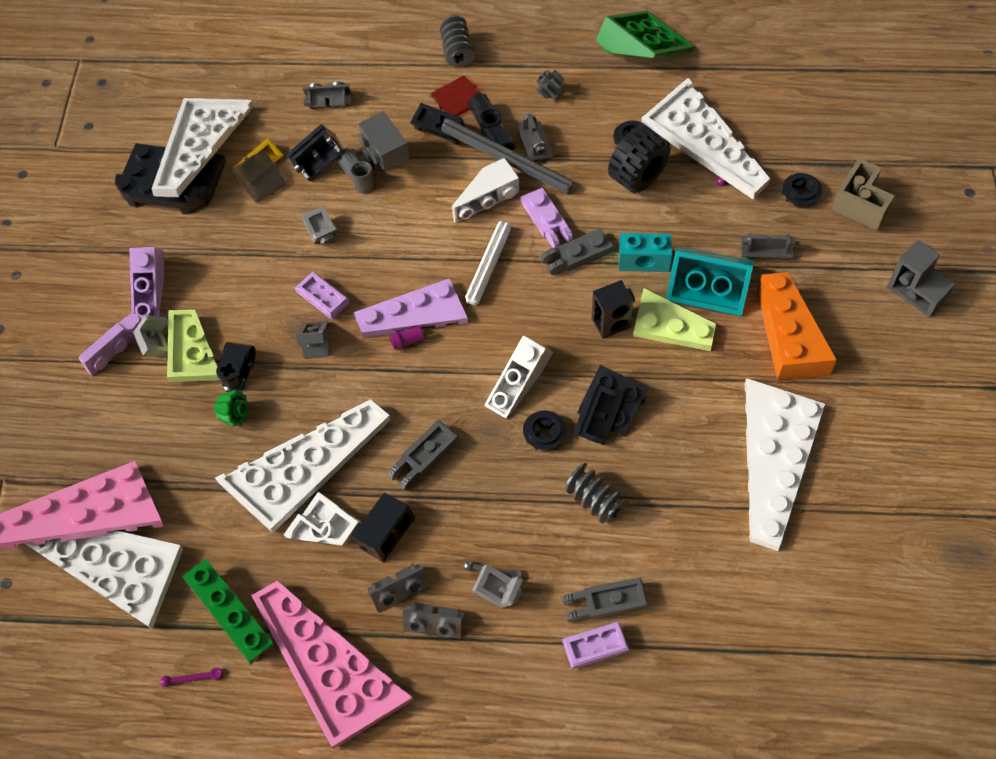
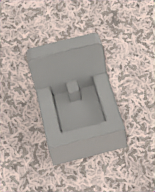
(319, 225)
(150, 336)
(497, 587)

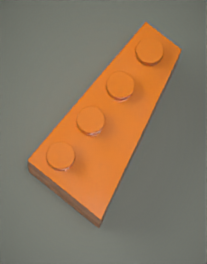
(792, 333)

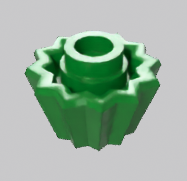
(232, 408)

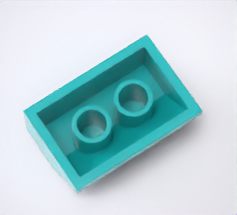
(709, 280)

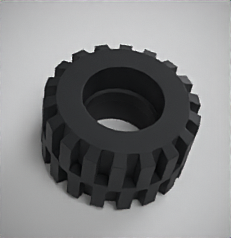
(639, 159)

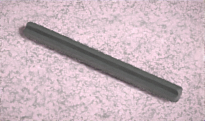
(514, 159)

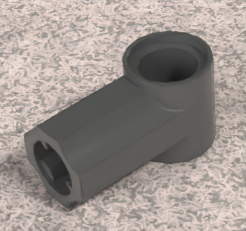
(357, 170)

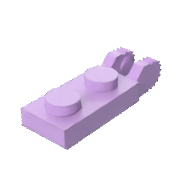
(546, 216)
(110, 344)

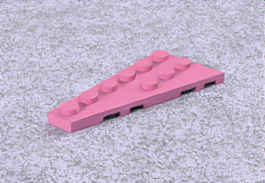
(83, 510)
(333, 675)

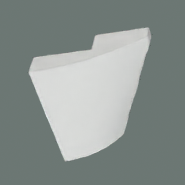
(323, 523)

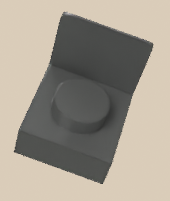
(314, 339)

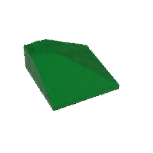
(641, 36)

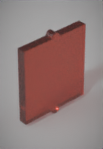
(455, 96)

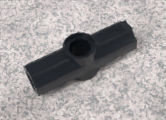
(490, 120)

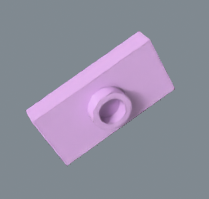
(322, 295)
(595, 645)

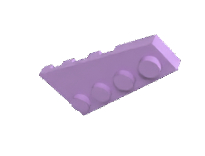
(423, 307)

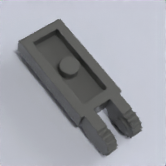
(577, 252)
(424, 454)
(607, 600)

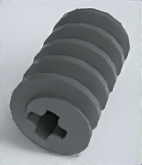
(456, 41)
(593, 495)

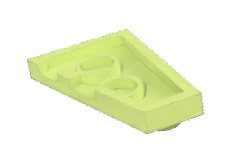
(670, 323)
(188, 349)

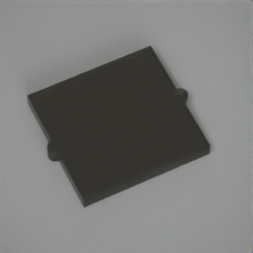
(259, 176)

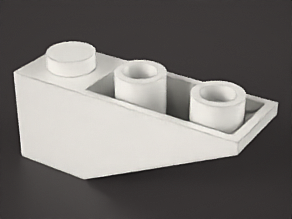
(488, 188)
(518, 376)

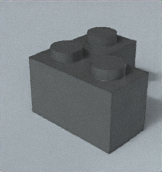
(382, 142)
(918, 281)

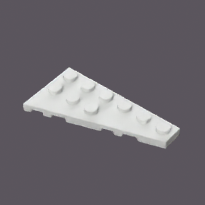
(705, 137)
(195, 138)
(778, 447)
(296, 469)
(120, 567)

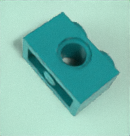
(645, 252)

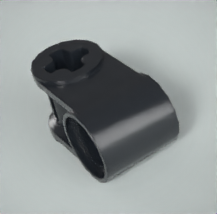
(235, 365)

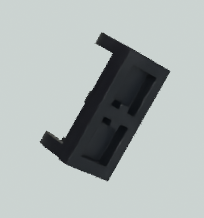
(432, 120)
(315, 152)
(598, 414)
(383, 527)

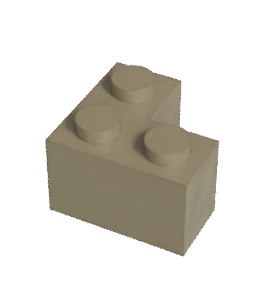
(860, 198)

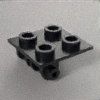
(633, 393)

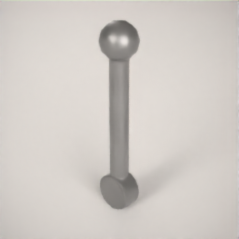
(468, 566)

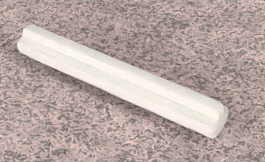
(488, 263)

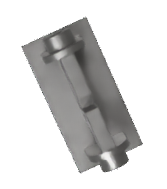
(317, 94)
(534, 138)
(767, 246)
(408, 583)
(421, 619)

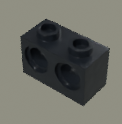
(612, 308)

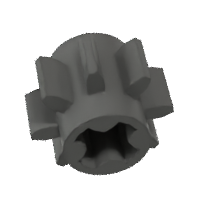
(550, 84)

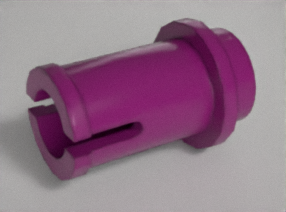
(406, 337)

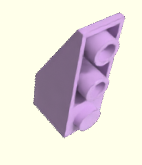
(146, 280)

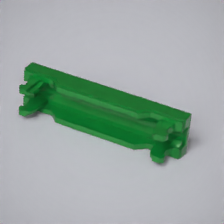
(228, 611)

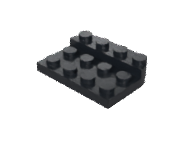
(140, 173)

